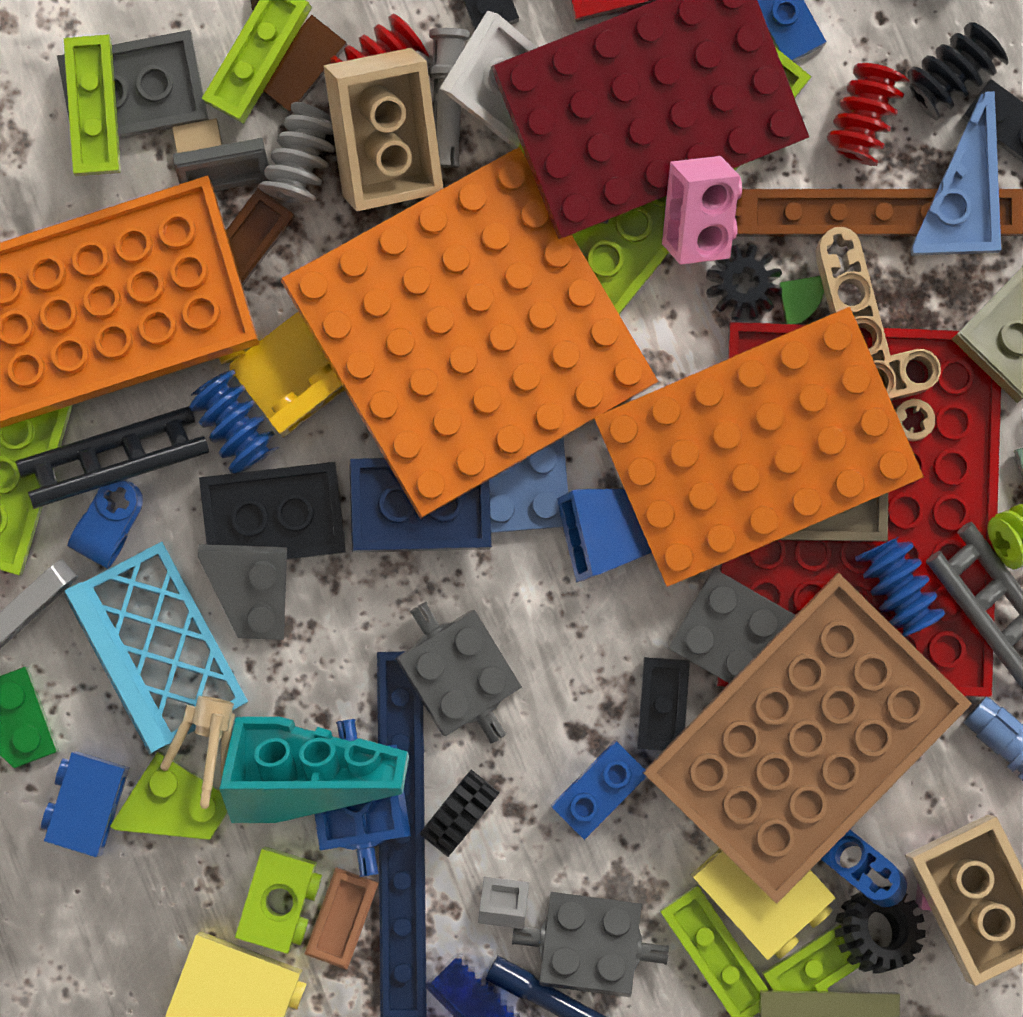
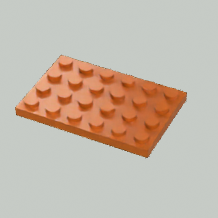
(117, 300)
(758, 446)

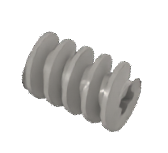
(299, 155)

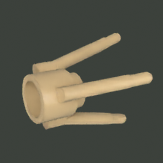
(213, 720)

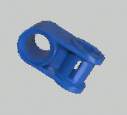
(101, 529)

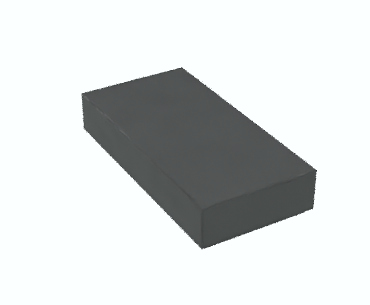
(226, 164)

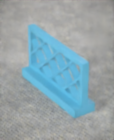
(115, 655)

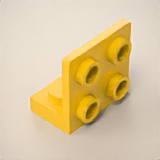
(288, 375)

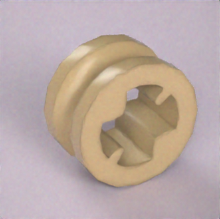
(926, 425)

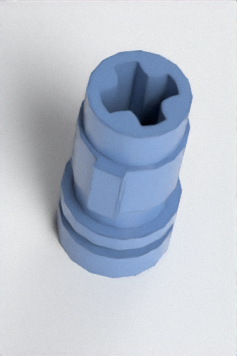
(999, 732)

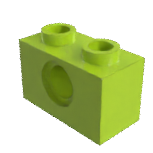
(262, 924)

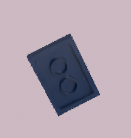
(388, 522)

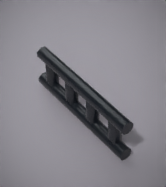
(96, 476)

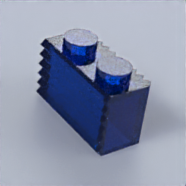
(465, 992)

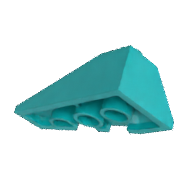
(294, 772)

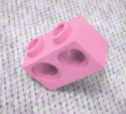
(701, 210)

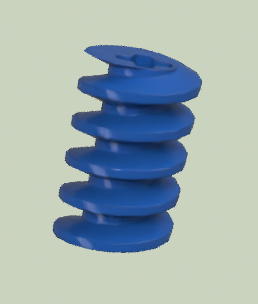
(232, 422)
(901, 586)

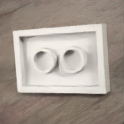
(472, 80)

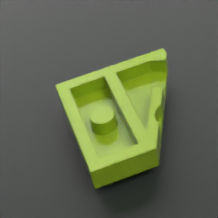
(170, 804)

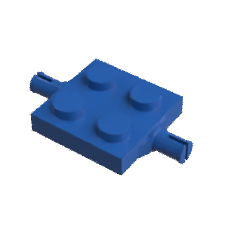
(363, 824)

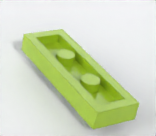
(255, 56)
(92, 105)
(715, 952)

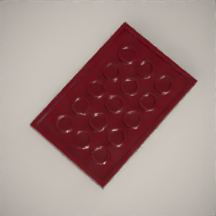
(642, 91)

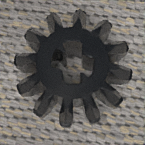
(754, 295)

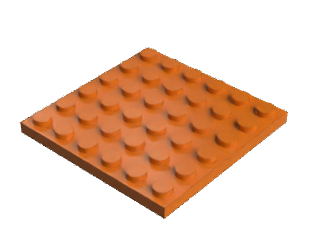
(468, 333)

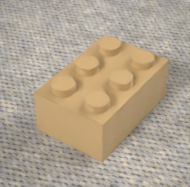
(384, 128)
(975, 896)

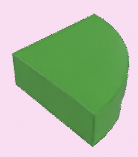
(800, 298)

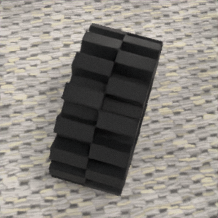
(459, 813)
(862, 946)

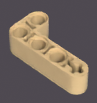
(867, 315)

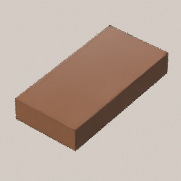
(341, 918)

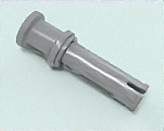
(447, 113)

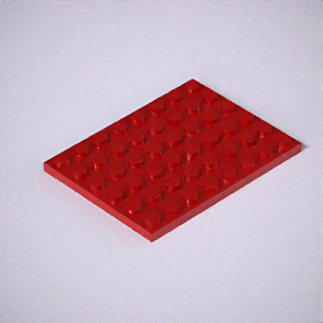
(956, 489)

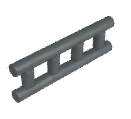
(976, 606)

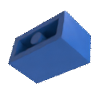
(84, 803)

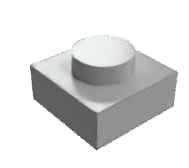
(503, 902)

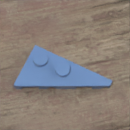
(966, 205)

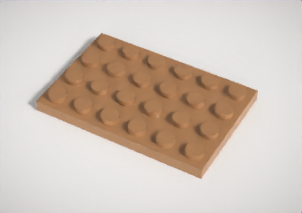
(807, 738)

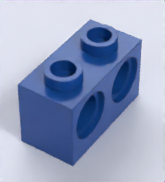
(599, 789)

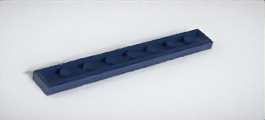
(402, 859)

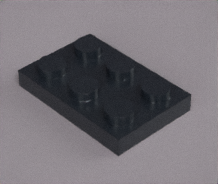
(276, 509)

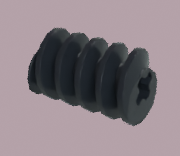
(955, 66)

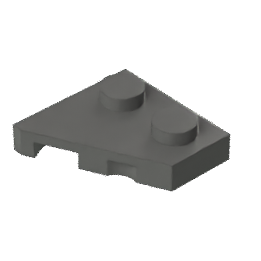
(249, 587)

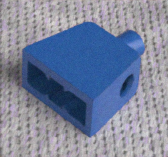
(600, 530)

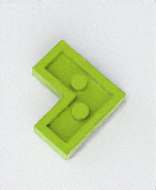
(812, 966)

